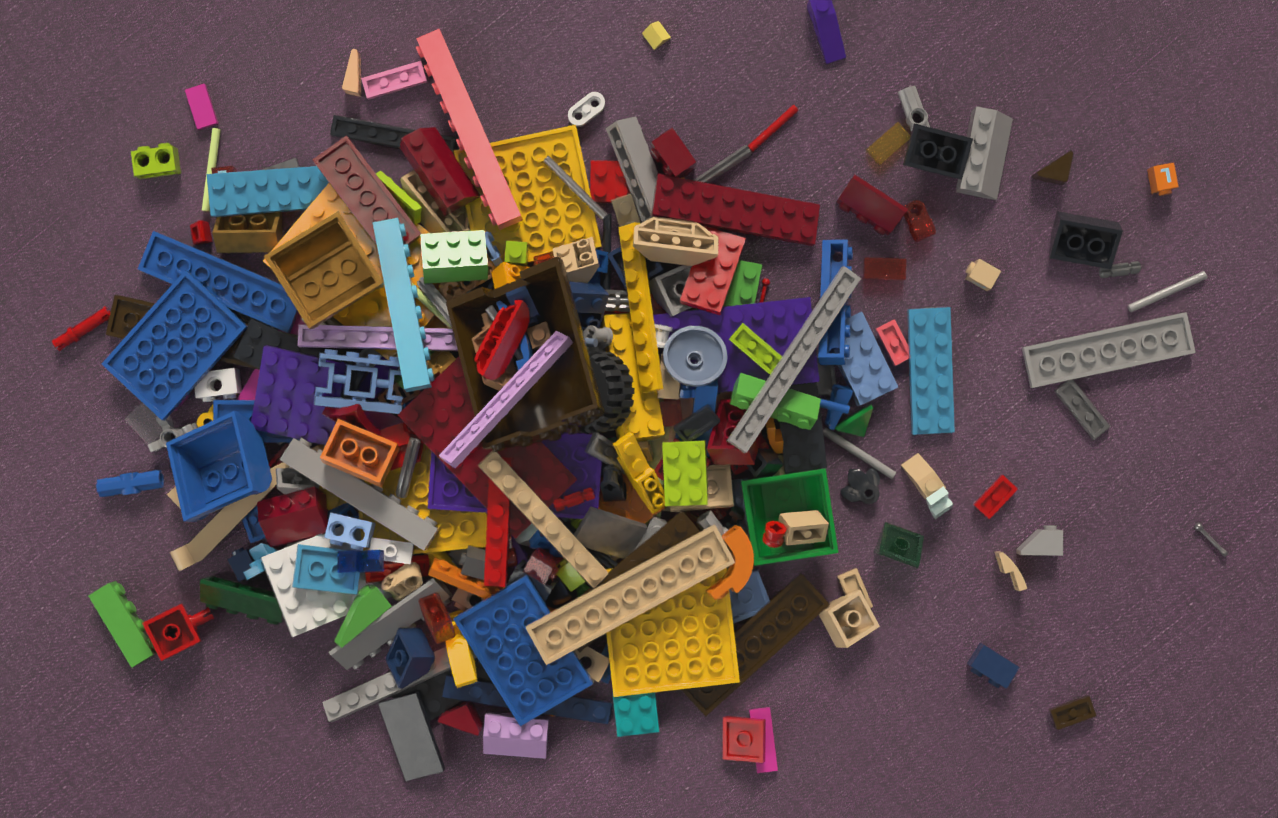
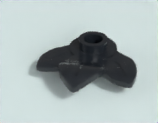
(859, 484)

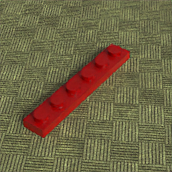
(497, 535)

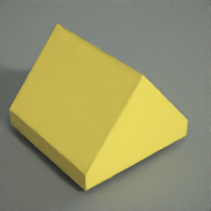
(656, 35)

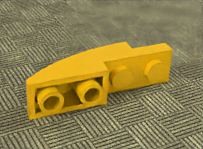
(639, 473)
(461, 656)

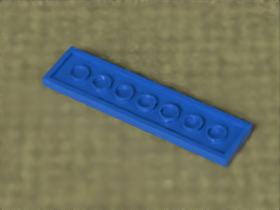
(229, 283)

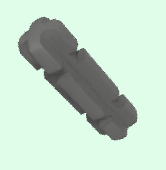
(1120, 269)

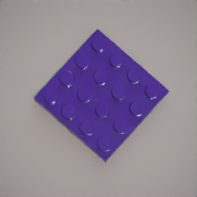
(287, 395)

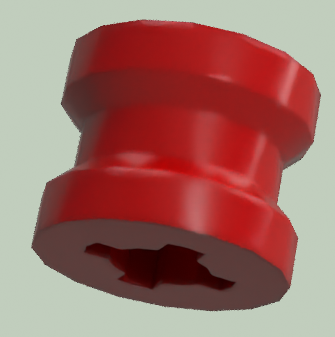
(774, 534)

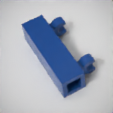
(702, 396)

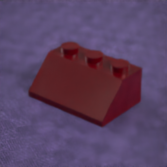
(871, 205)
(293, 516)

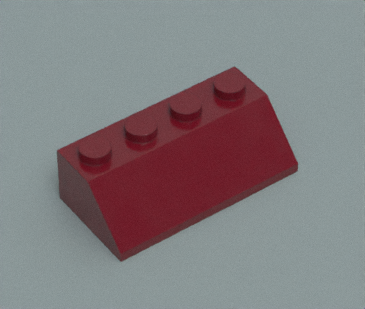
(438, 169)

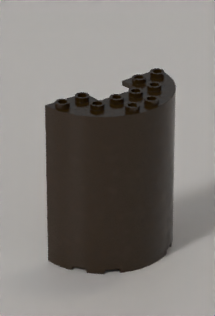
(565, 394)

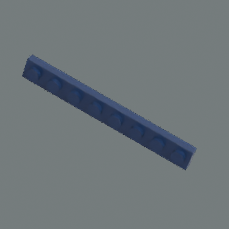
(487, 693)

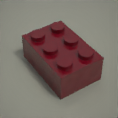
(719, 448)

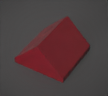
(463, 717)

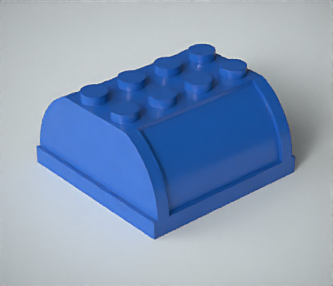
(218, 465)

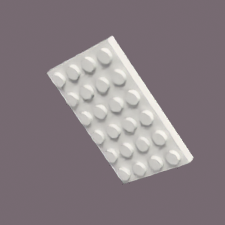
(304, 607)

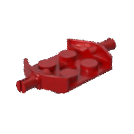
(401, 434)

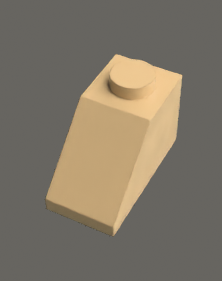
(922, 475)

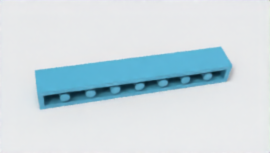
(402, 304)

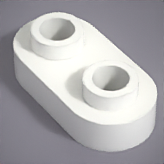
(584, 107)

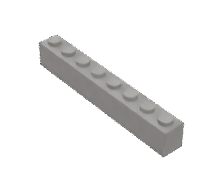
(361, 495)

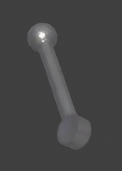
(1199, 527)

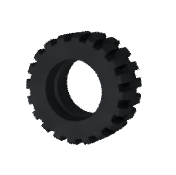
(615, 391)

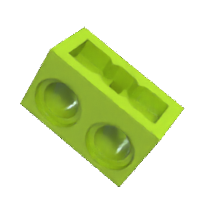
(155, 166)

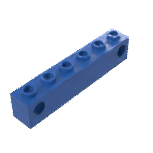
(838, 330)

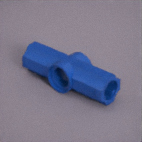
(130, 483)

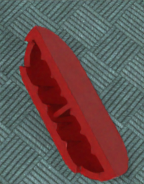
(502, 340)

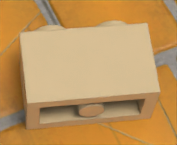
(804, 527)

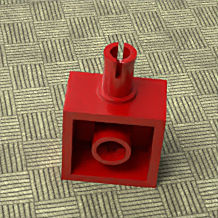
(186, 625)

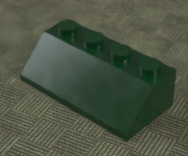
(240, 598)

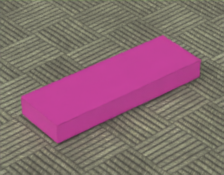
(770, 754)

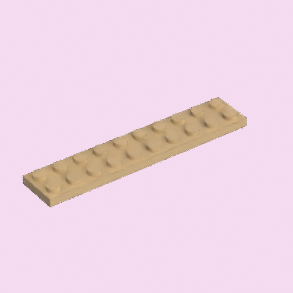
(630, 594)

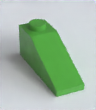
(363, 611)

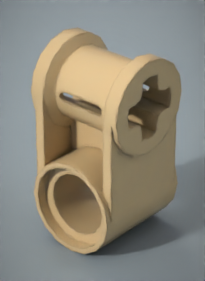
(403, 580)

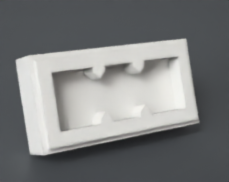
(393, 550)

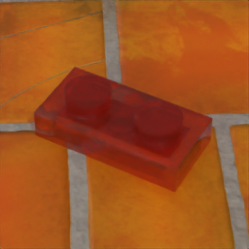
(884, 268)

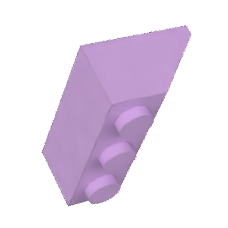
(506, 737)

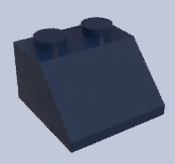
(409, 656)

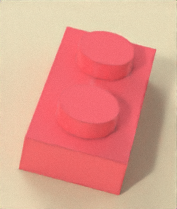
(893, 342)

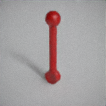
(766, 282)

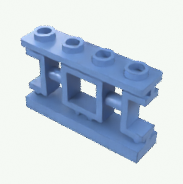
(358, 397)

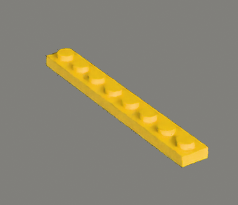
(641, 312)

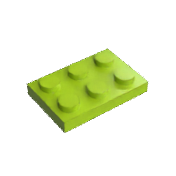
(685, 473)

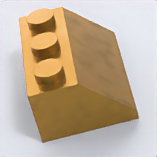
(248, 232)

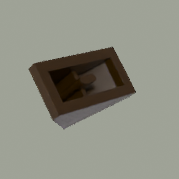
(1057, 171)

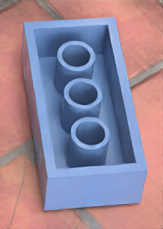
(866, 367)

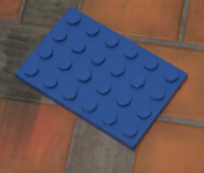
(174, 345)
(510, 657)

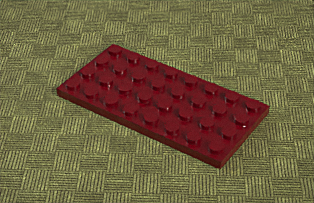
(446, 410)

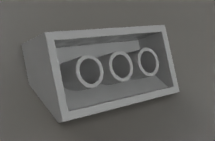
(987, 153)

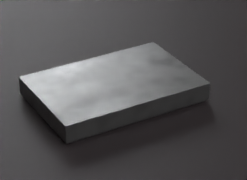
(609, 533)

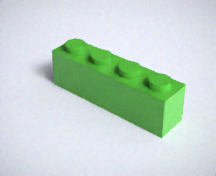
(794, 407)
(123, 622)

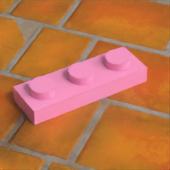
(394, 80)

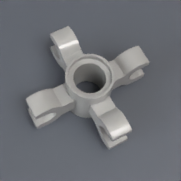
(169, 428)

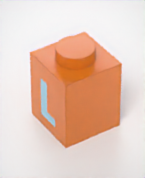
(1163, 179)

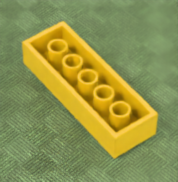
(645, 414)

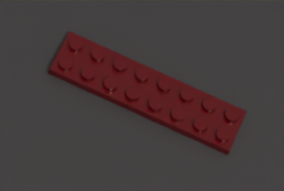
(736, 210)

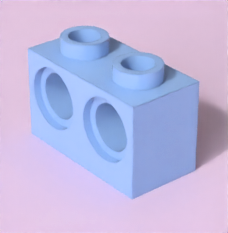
(350, 526)

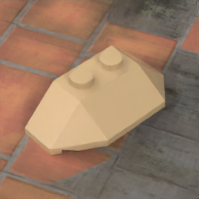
(431, 215)
(675, 241)

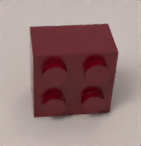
(672, 154)

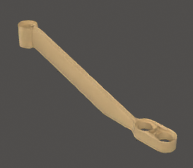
(221, 525)

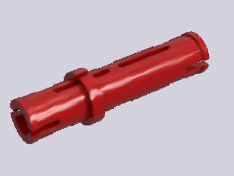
(75, 333)

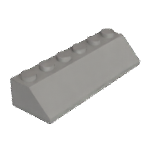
(386, 626)

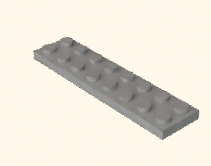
(1108, 350)

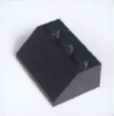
(1084, 240)

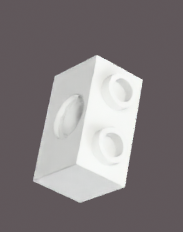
(230, 385)

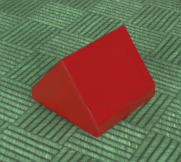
(201, 232)

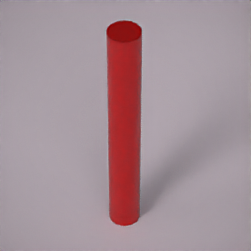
(773, 128)

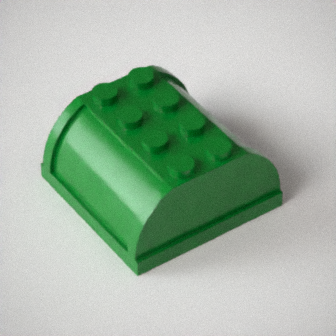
(787, 493)

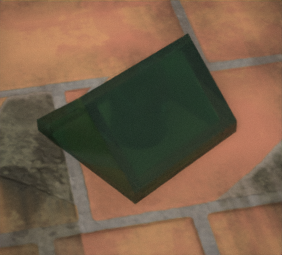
(900, 544)

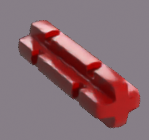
(574, 499)

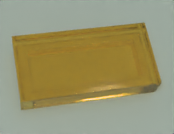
(888, 143)

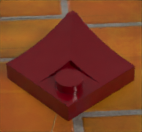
(353, 415)

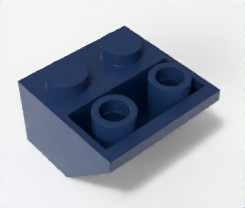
(590, 302)

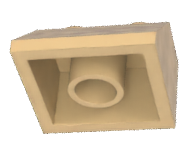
(848, 619)

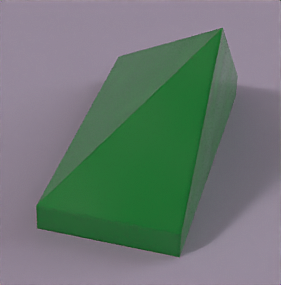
(856, 423)

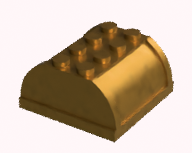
(324, 270)

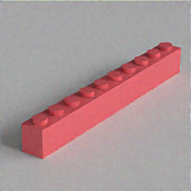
(470, 131)

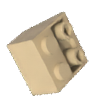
(579, 259)

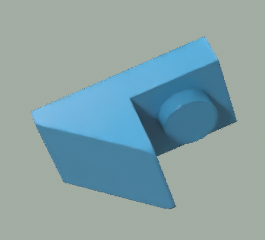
(258, 552)

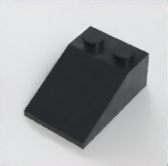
(937, 151)

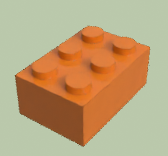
(359, 453)

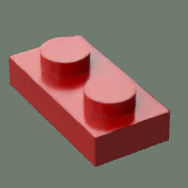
(995, 496)

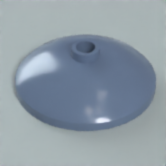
(695, 344)

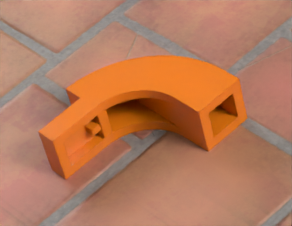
(741, 570)

